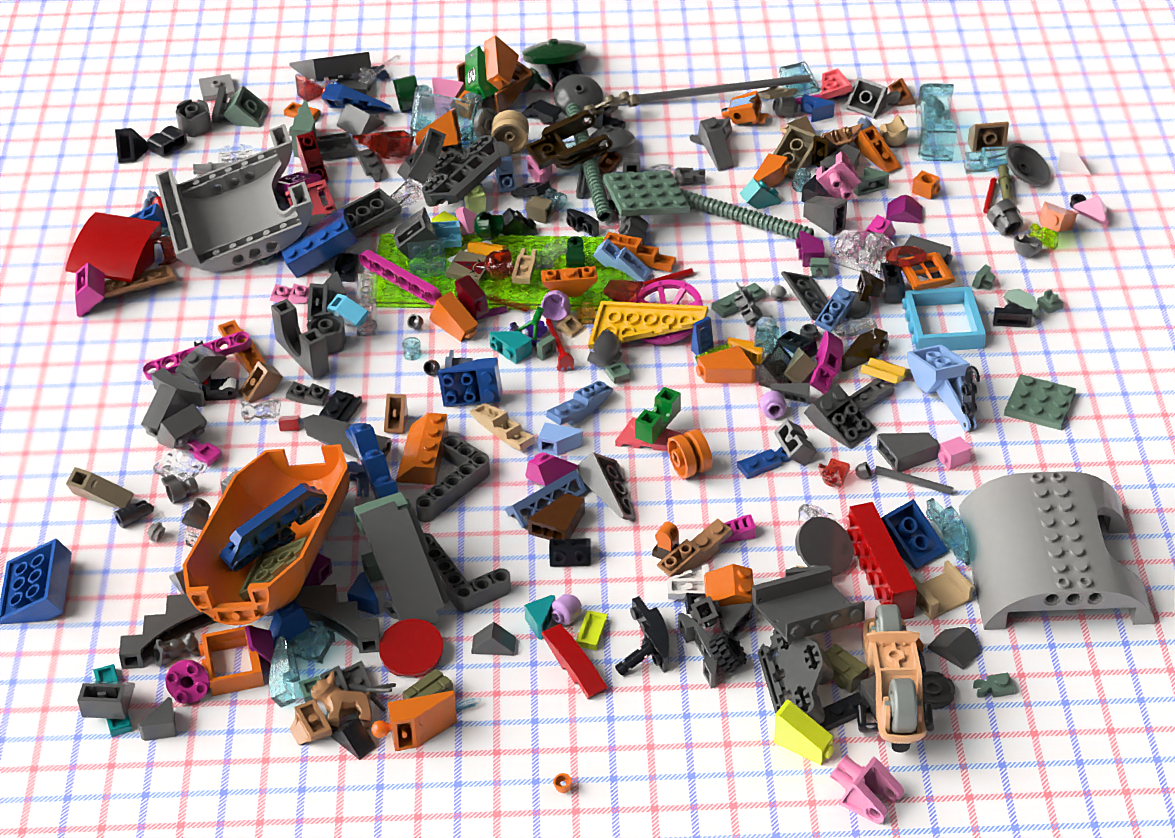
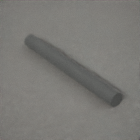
(914, 480)

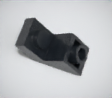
(545, 111)

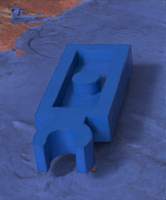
(762, 462)

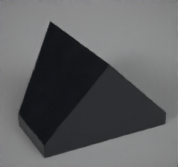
(129, 145)

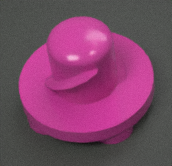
(187, 681)

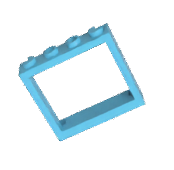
(944, 296)

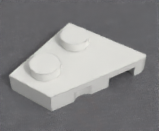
(687, 583)

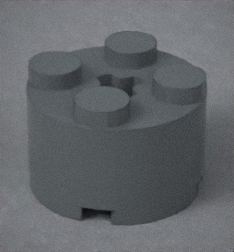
(193, 117)
(331, 328)

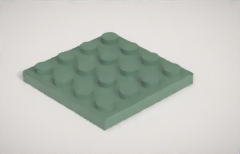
(646, 193)

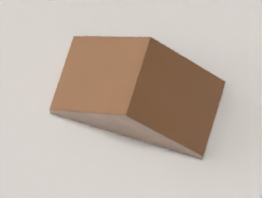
(395, 413)

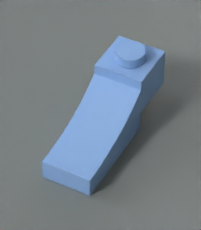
(623, 260)

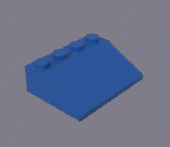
(320, 243)
(35, 584)

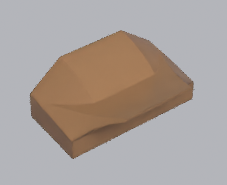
(309, 723)

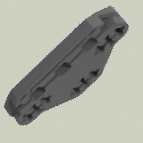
(459, 176)
(805, 668)

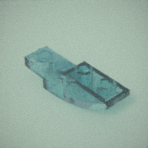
(766, 334)
(952, 527)

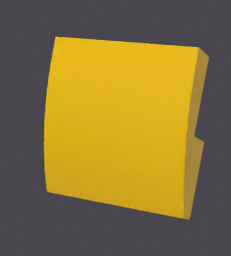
(885, 370)

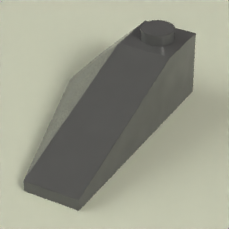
(606, 481)

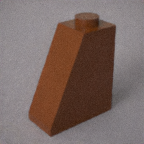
(558, 518)

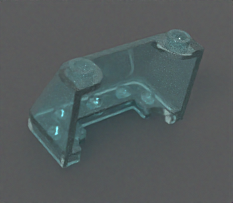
(429, 107)

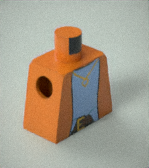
(743, 108)

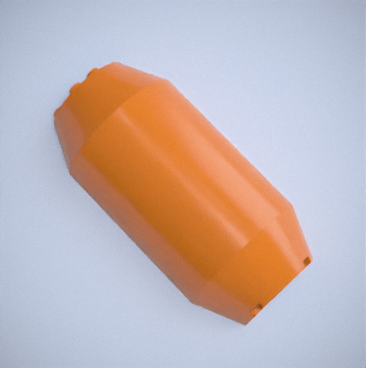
(208, 579)

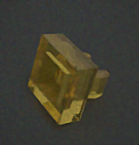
(586, 314)

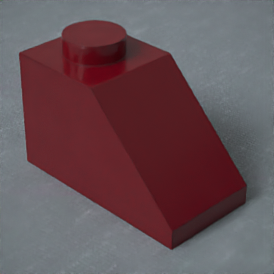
(471, 296)

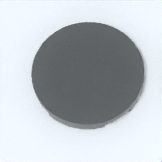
(824, 543)

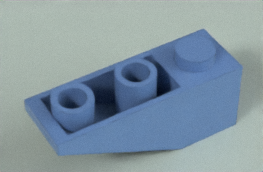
(835, 309)

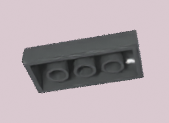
(371, 211)

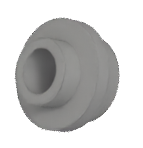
(156, 531)

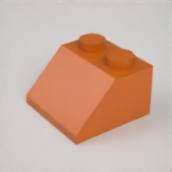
(730, 585)

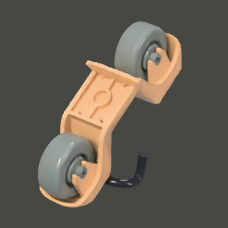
(894, 659)

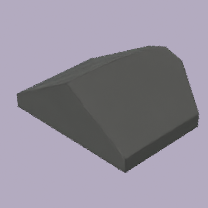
(956, 646)

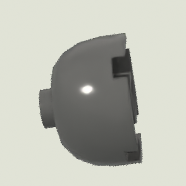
(606, 349)

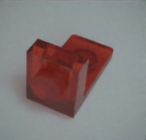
(834, 473)

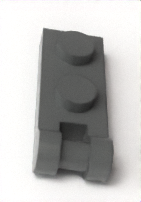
(872, 393)

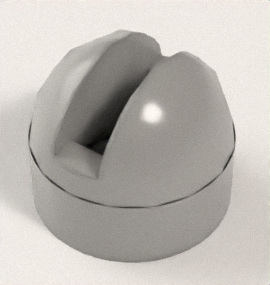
(778, 292)

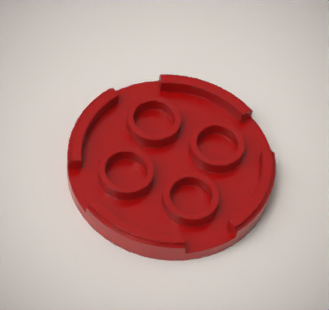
(411, 648)

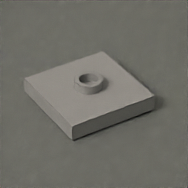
(210, 85)

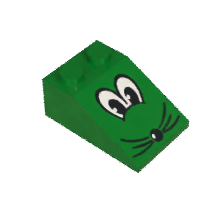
(476, 75)

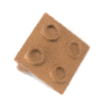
(843, 135)

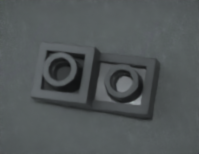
(307, 395)

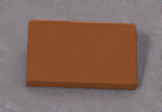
(901, 86)
(608, 162)

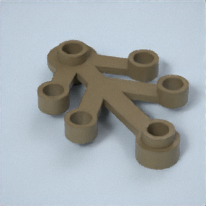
(632, 100)

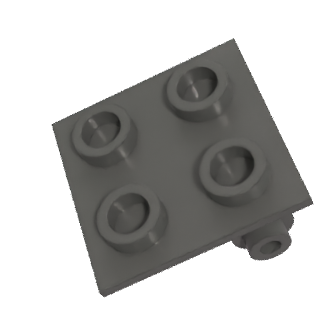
(748, 309)

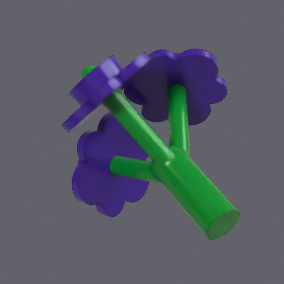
(534, 327)

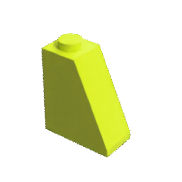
(802, 734)

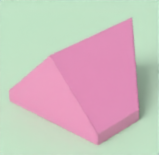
(1094, 209)

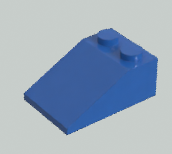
(913, 535)

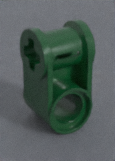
(575, 255)

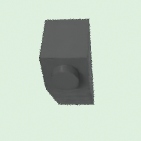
(715, 143)

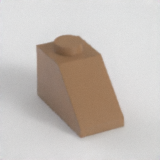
(260, 382)

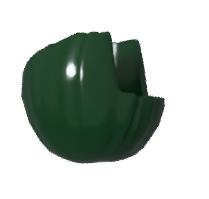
(488, 226)

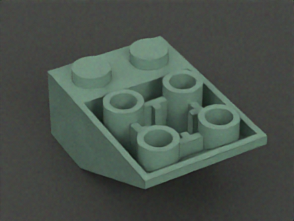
(302, 124)

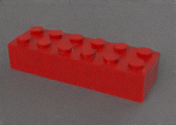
(880, 559)

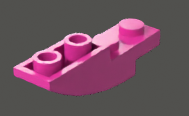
(828, 361)

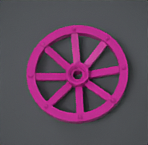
(660, 286)

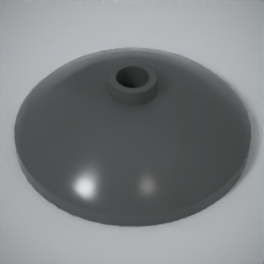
(567, 92)
(620, 137)
(1027, 164)

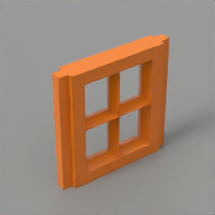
(941, 267)

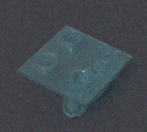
(427, 258)

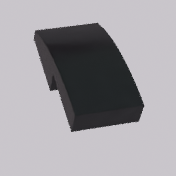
(582, 221)

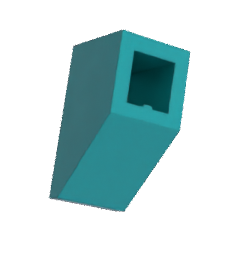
(759, 195)
(511, 344)

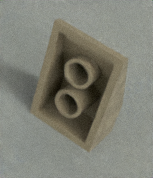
(798, 147)

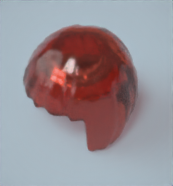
(168, 250)
(499, 264)

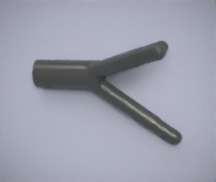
(374, 689)

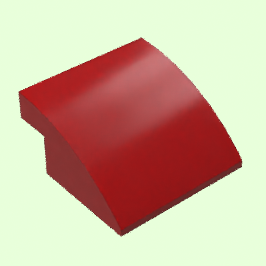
(115, 246)

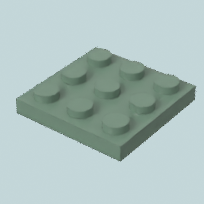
(1040, 402)

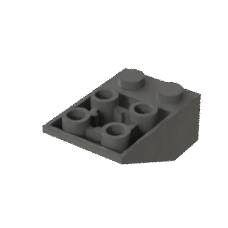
(414, 229)
(839, 417)

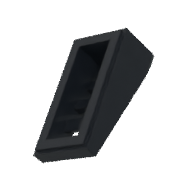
(806, 344)

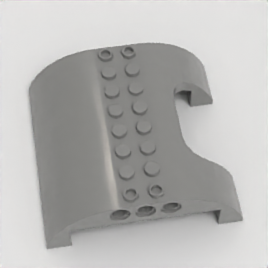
(240, 216)
(1043, 547)

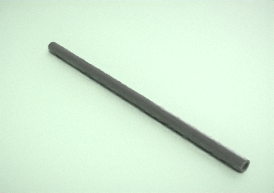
(724, 88)

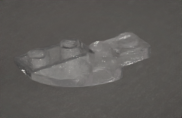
(410, 192)
(368, 300)

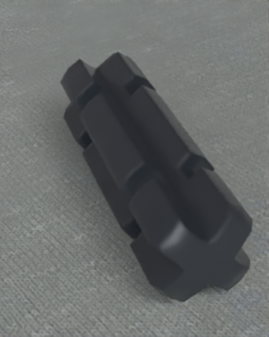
(634, 658)

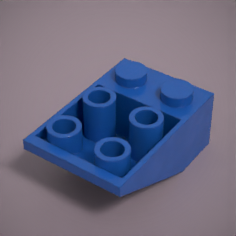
(471, 382)

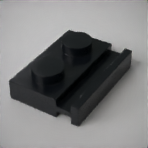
(341, 406)

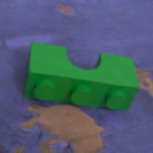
(652, 423)

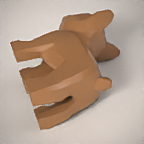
(342, 702)

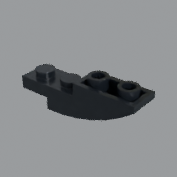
(654, 631)

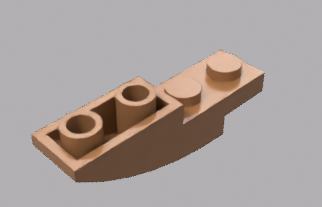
(697, 551)

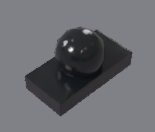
(1012, 316)

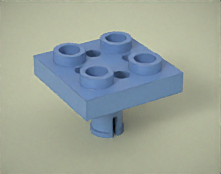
(357, 472)

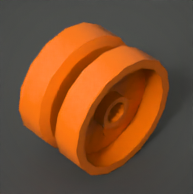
(689, 453)

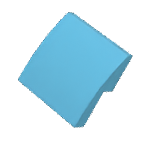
(449, 232)

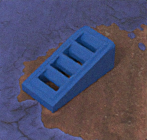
(702, 339)

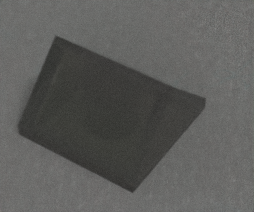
(773, 367)

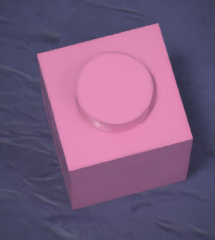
(954, 453)

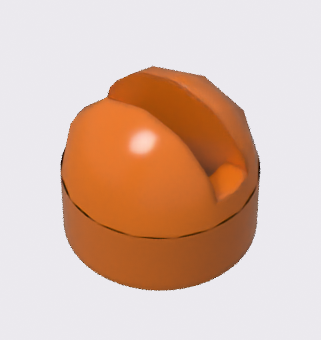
(563, 777)

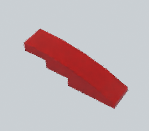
(574, 660)

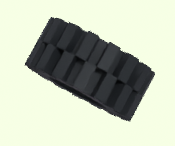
(727, 651)

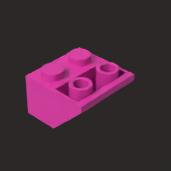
(88, 288)

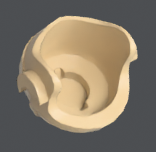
(894, 132)

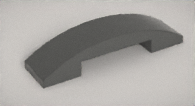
(694, 632)

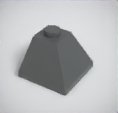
(200, 364)

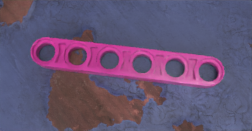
(399, 277)
(177, 358)

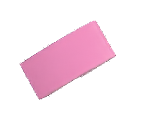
(295, 295)

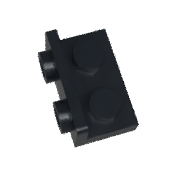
(346, 265)
(570, 552)

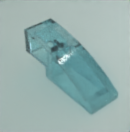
(987, 160)
(283, 673)

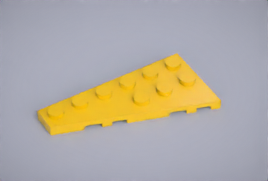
(644, 320)

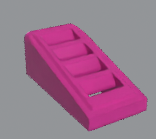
(742, 528)

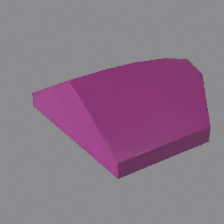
(904, 209)
(260, 641)

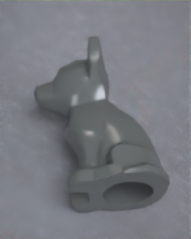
(168, 651)

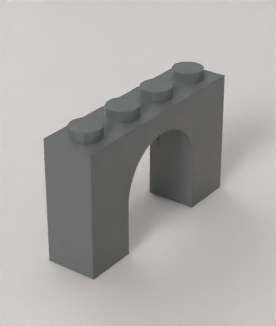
(307, 348)

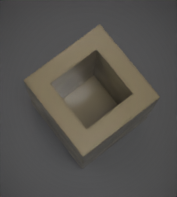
(539, 209)

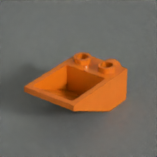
(417, 719)

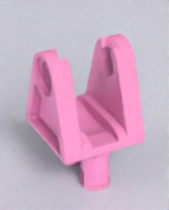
(839, 178)
(863, 783)

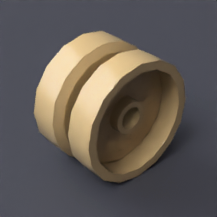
(511, 129)

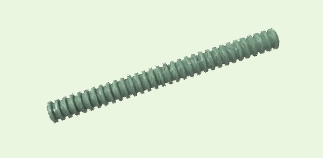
(592, 173)
(744, 215)

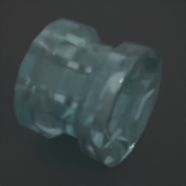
(411, 348)

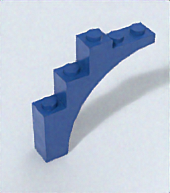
(372, 458)

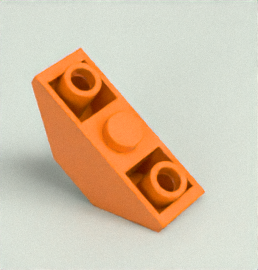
(570, 280)

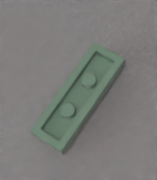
(727, 306)

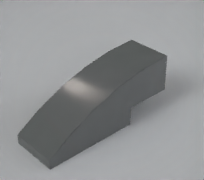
(188, 389)

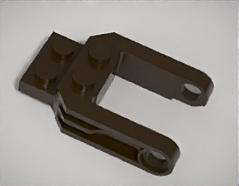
(552, 150)

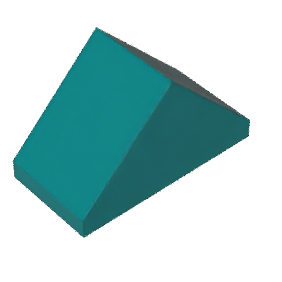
(539, 614)

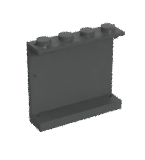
(805, 604)

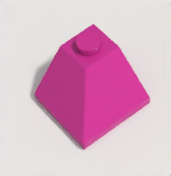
(548, 468)

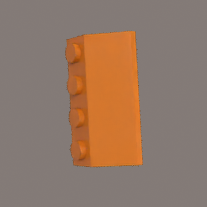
(423, 450)

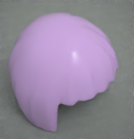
(556, 305)

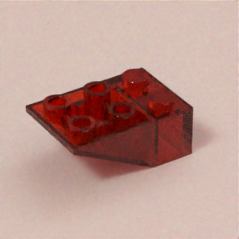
(387, 143)

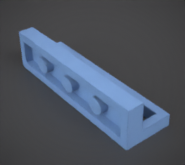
(541, 493)

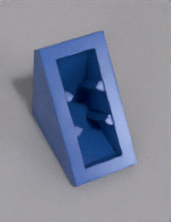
(364, 595)

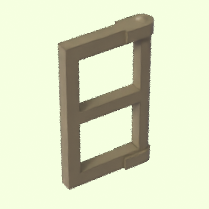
(775, 92)

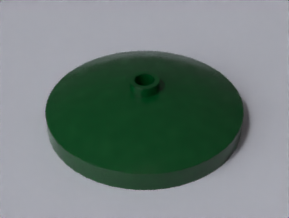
(554, 52)

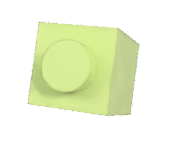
(476, 200)

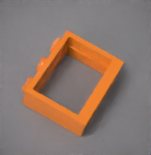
(235, 682)

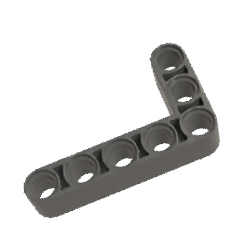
(471, 470)
(462, 593)

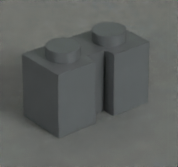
(794, 442)

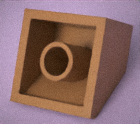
(988, 135)

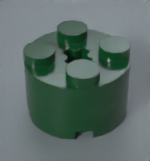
(405, 91)

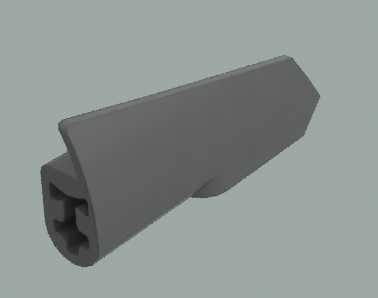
(333, 432)

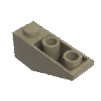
(98, 489)

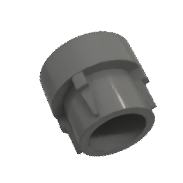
(1005, 217)

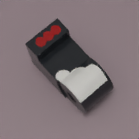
(220, 389)

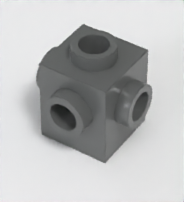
(698, 607)

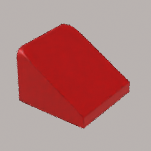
(289, 423)

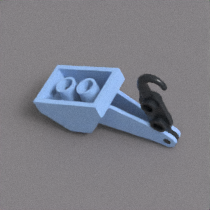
(944, 372)

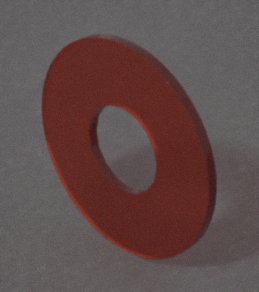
(892, 256)

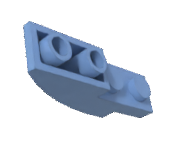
(581, 405)

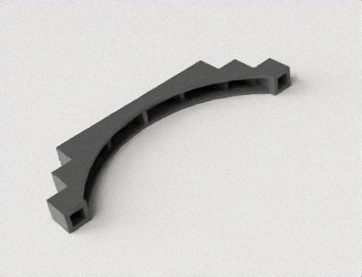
(182, 617)

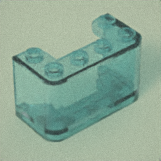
(935, 135)

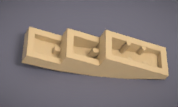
(502, 427)

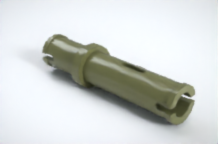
(1005, 181)

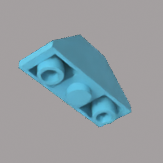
(348, 309)

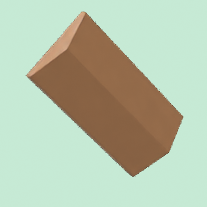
(148, 279)

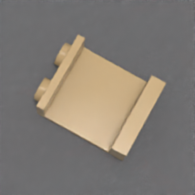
(943, 592)

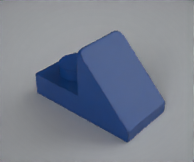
(818, 107)

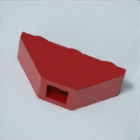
(310, 155)

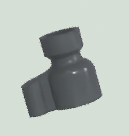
(178, 490)

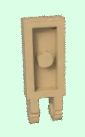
(524, 267)

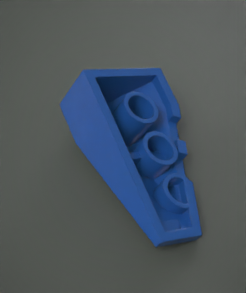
(338, 95)

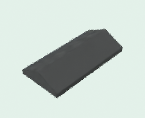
(807, 292)

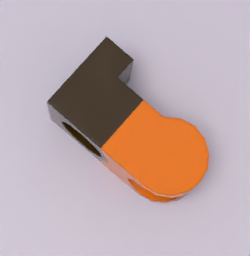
(667, 540)

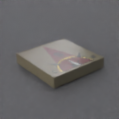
(467, 264)

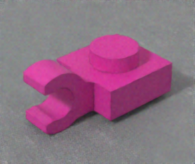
(207, 453)

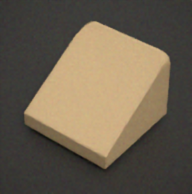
(569, 326)

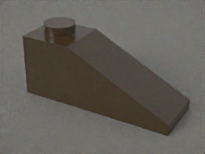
(865, 347)

